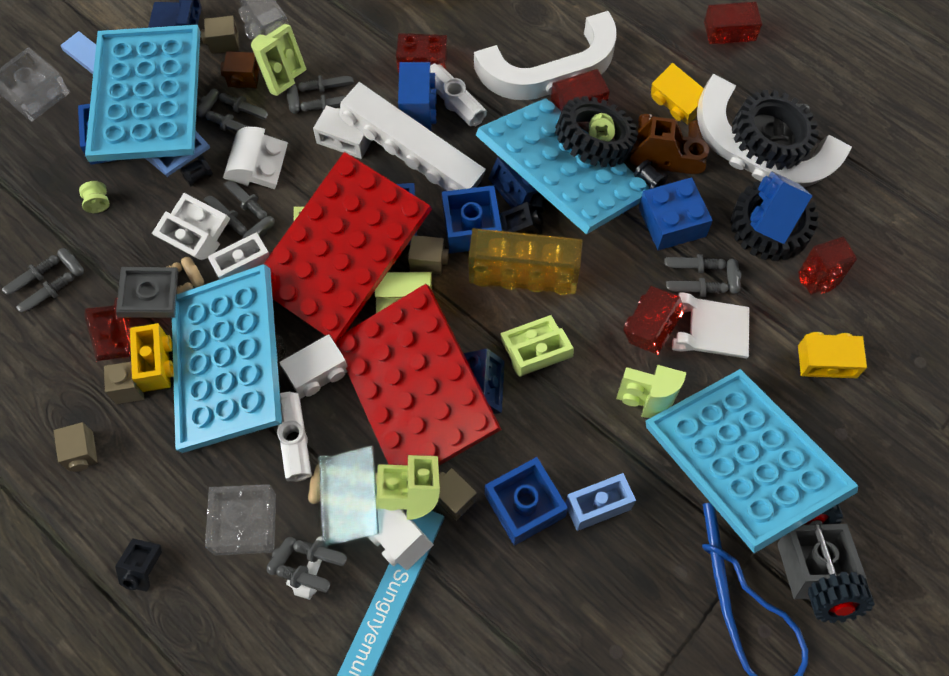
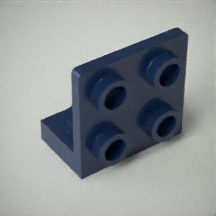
(175, 14)
(510, 184)
(489, 374)

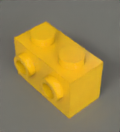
(677, 93)
(832, 355)
(151, 357)

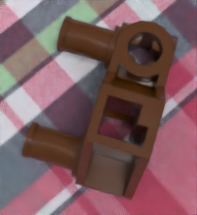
(666, 147)

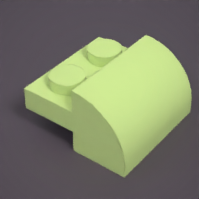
(278, 58)
(399, 284)
(536, 345)
(652, 391)
(409, 486)

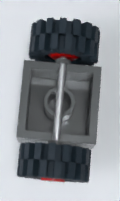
(826, 568)

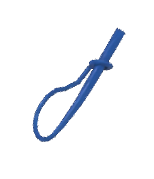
(718, 557)

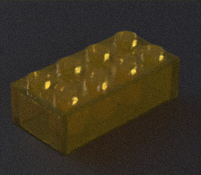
(524, 261)

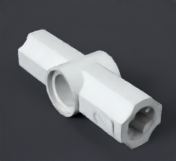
(456, 96)
(294, 452)

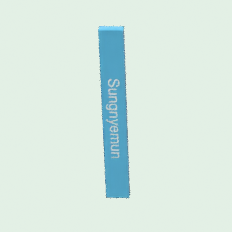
(386, 608)

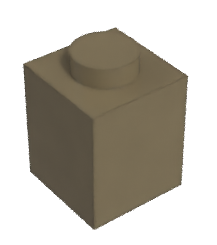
(220, 34)
(427, 254)
(120, 385)
(75, 447)
(455, 494)

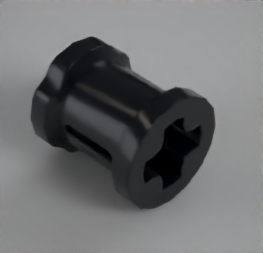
(199, 163)
(650, 174)

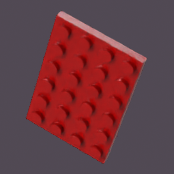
(343, 245)
(416, 381)

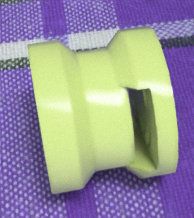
(604, 123)
(94, 197)

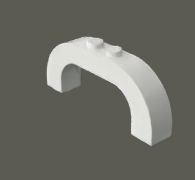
(537, 81)
(719, 137)

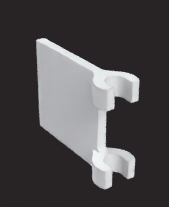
(714, 328)

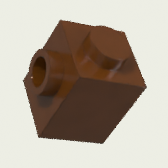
(240, 69)

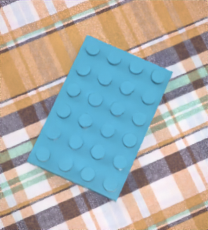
(144, 93)
(579, 190)
(225, 360)
(750, 460)

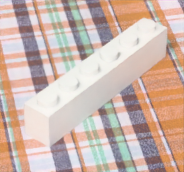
(409, 140)

